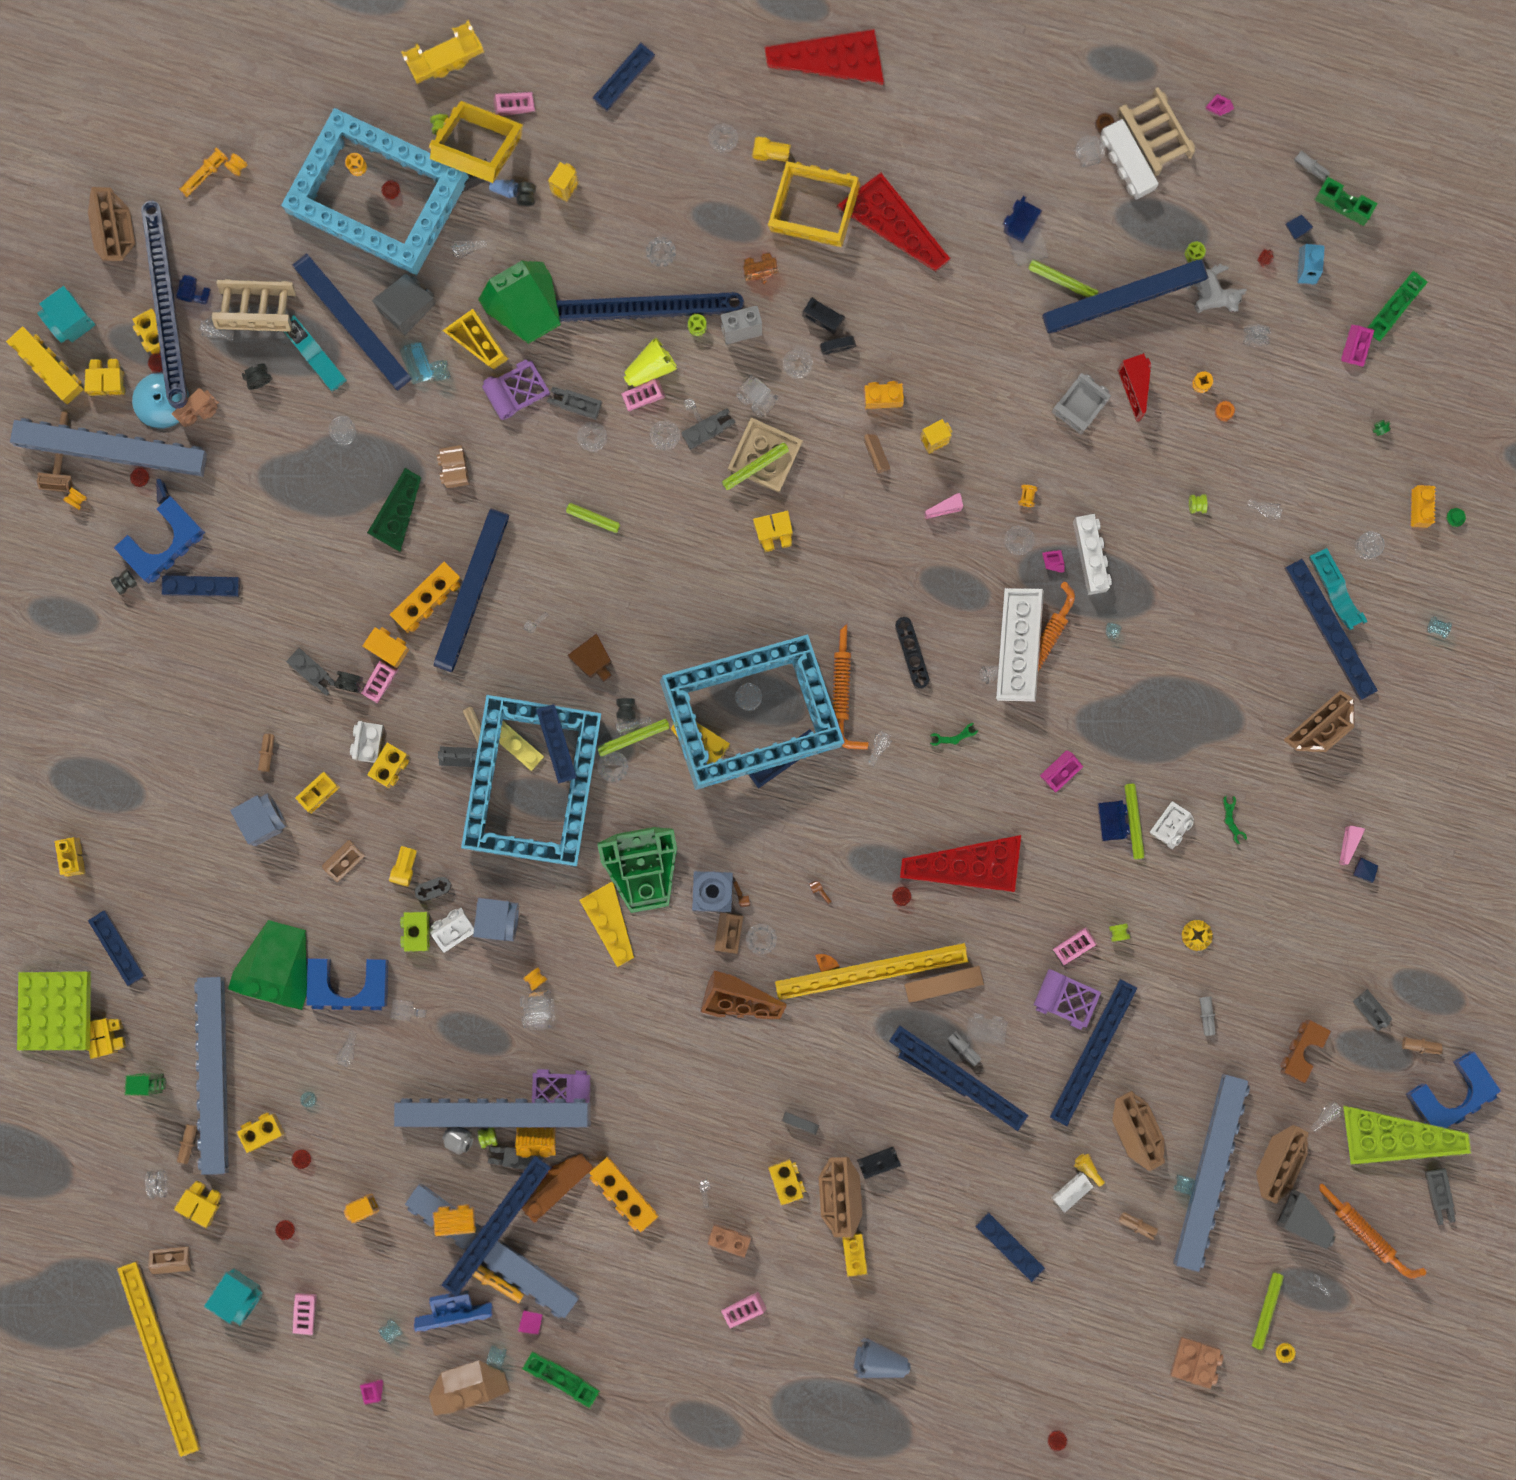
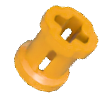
(1027, 495)

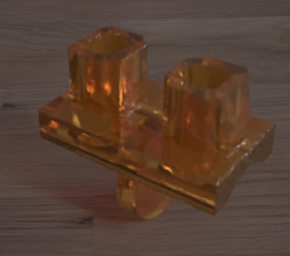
(761, 269)

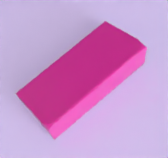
(1357, 345)
(1061, 771)

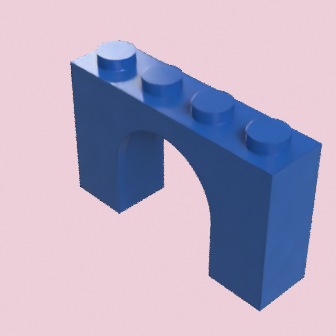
(151, 565)
(322, 994)
(1480, 1089)

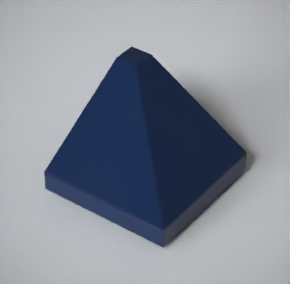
(1299, 226)
(162, 492)
(1366, 870)

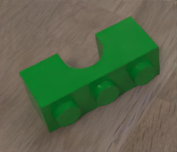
(1355, 208)
(145, 1084)

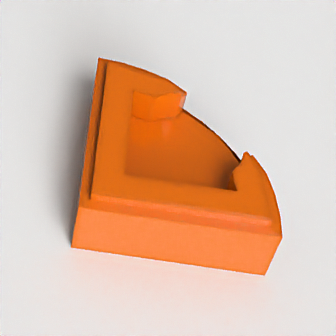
(826, 962)

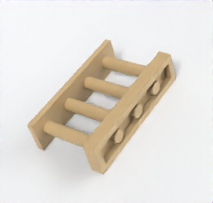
(1146, 147)
(249, 321)

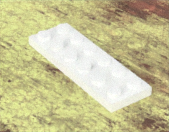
(1020, 645)

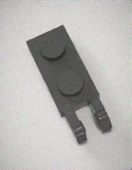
(576, 403)
(706, 429)
(309, 670)
(510, 1158)
(1440, 1194)

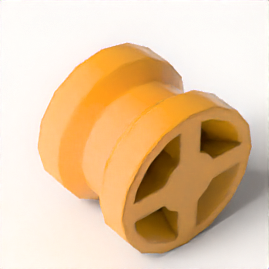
(353, 160)
(235, 164)
(1200, 385)
(75, 498)
(535, 979)

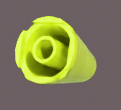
(650, 364)

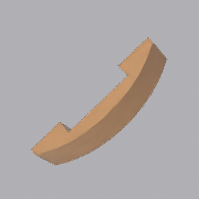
(944, 984)

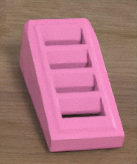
(506, 110)
(660, 394)
(948, 506)
(389, 677)
(1350, 842)
(1089, 937)
(308, 1298)
(761, 1308)

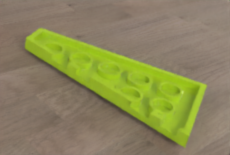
(1390, 1138)

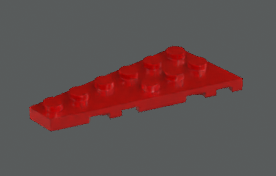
(835, 56)
(888, 215)
(977, 865)

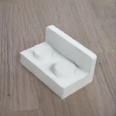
(367, 741)
(1172, 825)
(451, 929)
(1072, 1192)

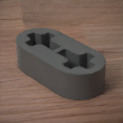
(434, 893)
(800, 1123)

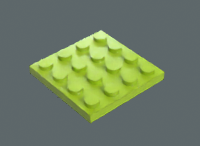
(54, 1010)

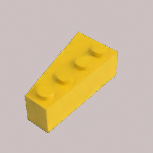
(45, 365)

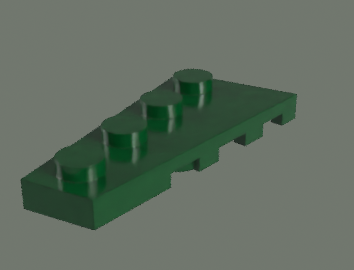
(395, 514)

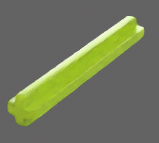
(1062, 279)
(755, 466)
(633, 737)
(1134, 821)
(1267, 1311)

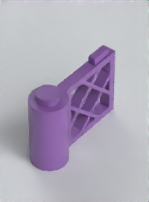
(501, 396)
(1051, 996)
(577, 1085)

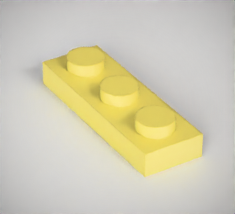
(519, 747)

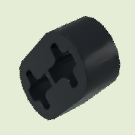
(837, 345)

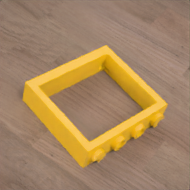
(465, 162)
(805, 232)

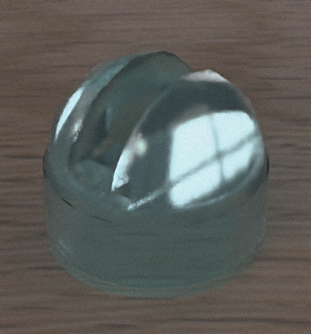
(1112, 630)
(311, 1102)

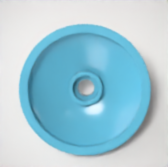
(151, 411)

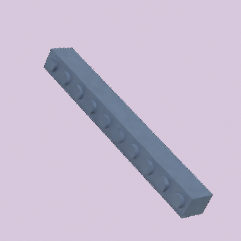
(108, 447)
(212, 1075)
(492, 1113)
(1211, 1172)
(501, 1258)

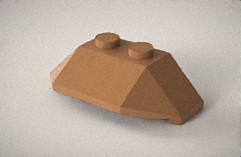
(110, 224)
(1324, 726)
(1139, 1131)
(1282, 1163)
(840, 1196)
(467, 1387)

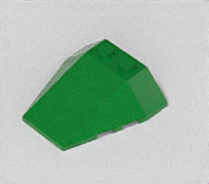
(522, 300)
(641, 866)
(274, 967)

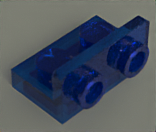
(1021, 219)
(1113, 820)

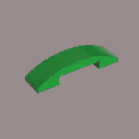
(1397, 305)
(561, 1378)

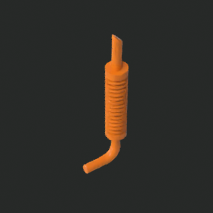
(1055, 625)
(841, 689)
(1368, 1234)

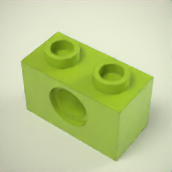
(422, 941)

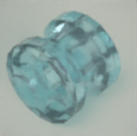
(439, 370)
(1184, 1184)
(390, 1331)
(496, 1356)

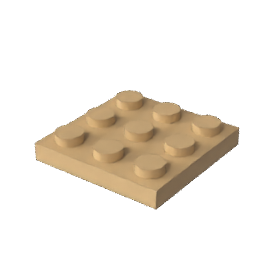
(757, 441)

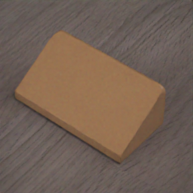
(876, 453)
(343, 861)
(728, 933)
(169, 1260)

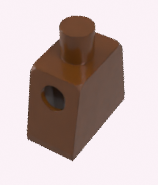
(592, 658)

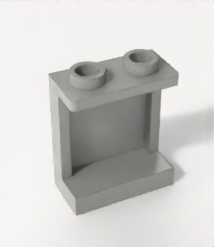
(741, 325)
(1081, 403)

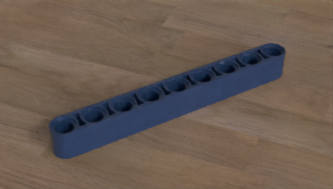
(1125, 296)
(352, 322)
(471, 590)

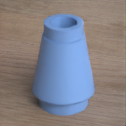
(504, 187)

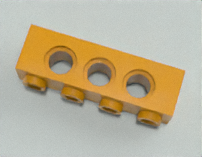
(415, 599)
(647, 1214)

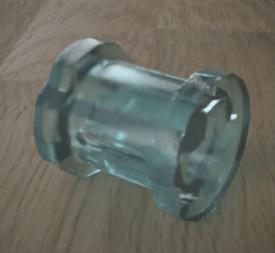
(1439, 627)

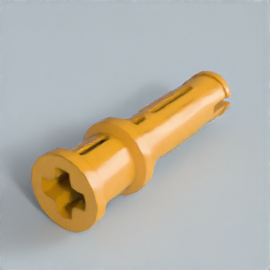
(209, 166)
(517, 1295)

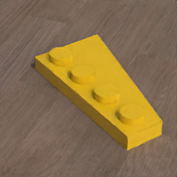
(606, 916)

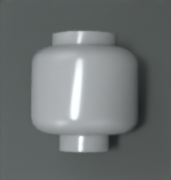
(457, 1140)

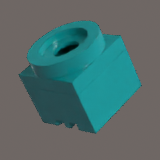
(65, 316)
(234, 1297)

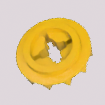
(1188, 933)

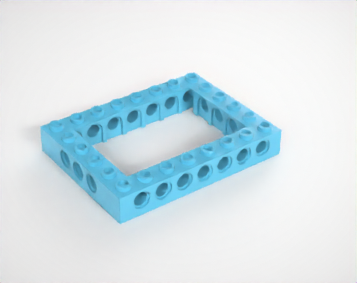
(408, 256)
(794, 651)
(523, 711)

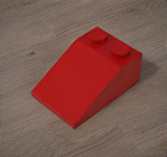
(1135, 380)

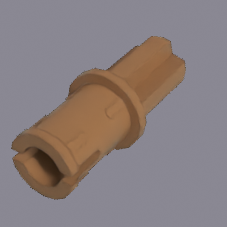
(266, 752)
(1422, 1046)
(187, 1144)
(1138, 1225)

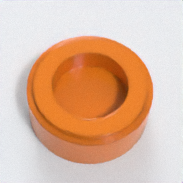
(1224, 411)

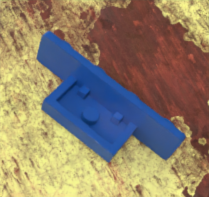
(452, 1310)

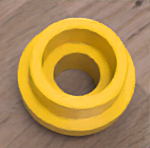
(1291, 1352)

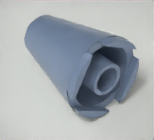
(879, 1362)

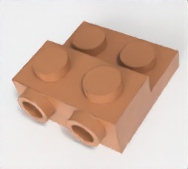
(198, 404)
(1196, 1362)

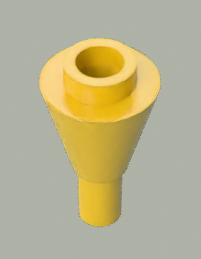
(1085, 1165)

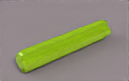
(593, 518)

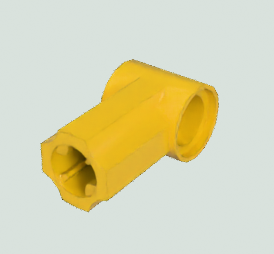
(765, 149)
(402, 870)

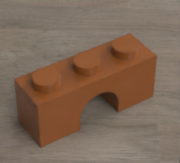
(1295, 1064)

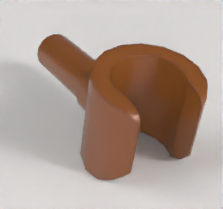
(816, 886)
(743, 900)

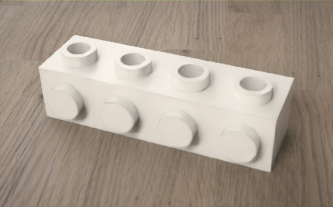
(1128, 159)
(1091, 554)

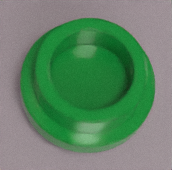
(1381, 427)
(1456, 517)

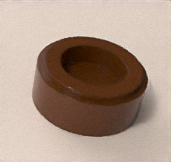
(1103, 121)

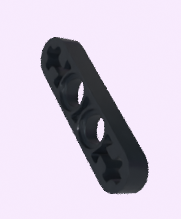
(914, 652)

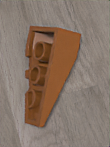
(733, 996)
(555, 1185)

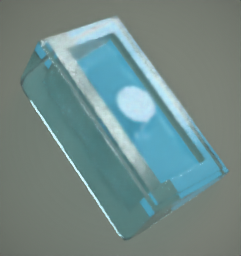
(416, 362)

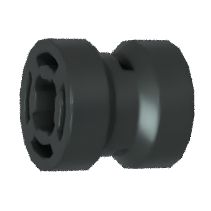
(526, 194)
(123, 582)
(625, 708)

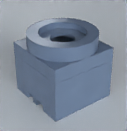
(259, 819)
(712, 891)
(496, 919)

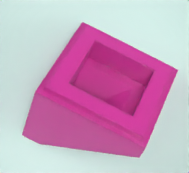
(1220, 105)
(1054, 561)
(530, 1322)
(372, 1391)

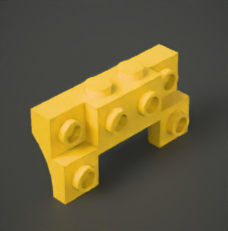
(445, 56)

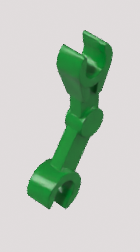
(955, 739)
(1229, 819)

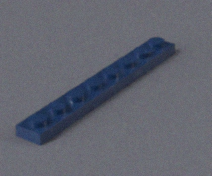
(1331, 629)
(1093, 1052)
(958, 1078)
(496, 1226)

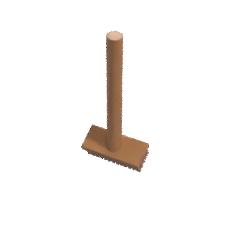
(56, 481)

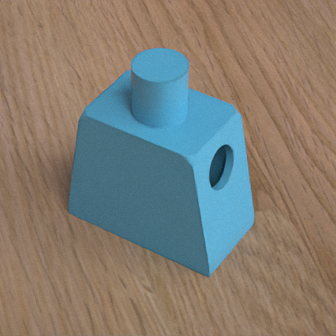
(1310, 260)

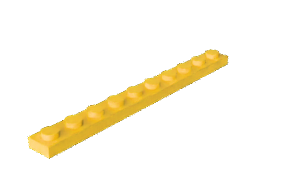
(871, 971)
(158, 1358)

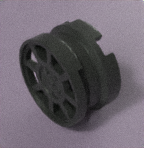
(256, 376)
(348, 682)

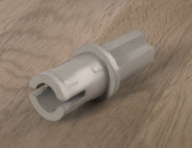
(1312, 166)
(1207, 1016)
(964, 1048)

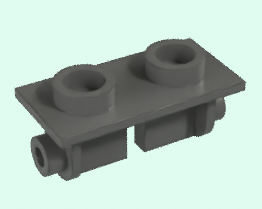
(457, 756)
(1372, 1010)

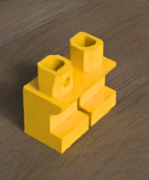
(104, 381)
(767, 535)
(67, 856)
(106, 1045)
(198, 1206)

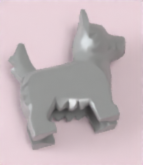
(1213, 296)

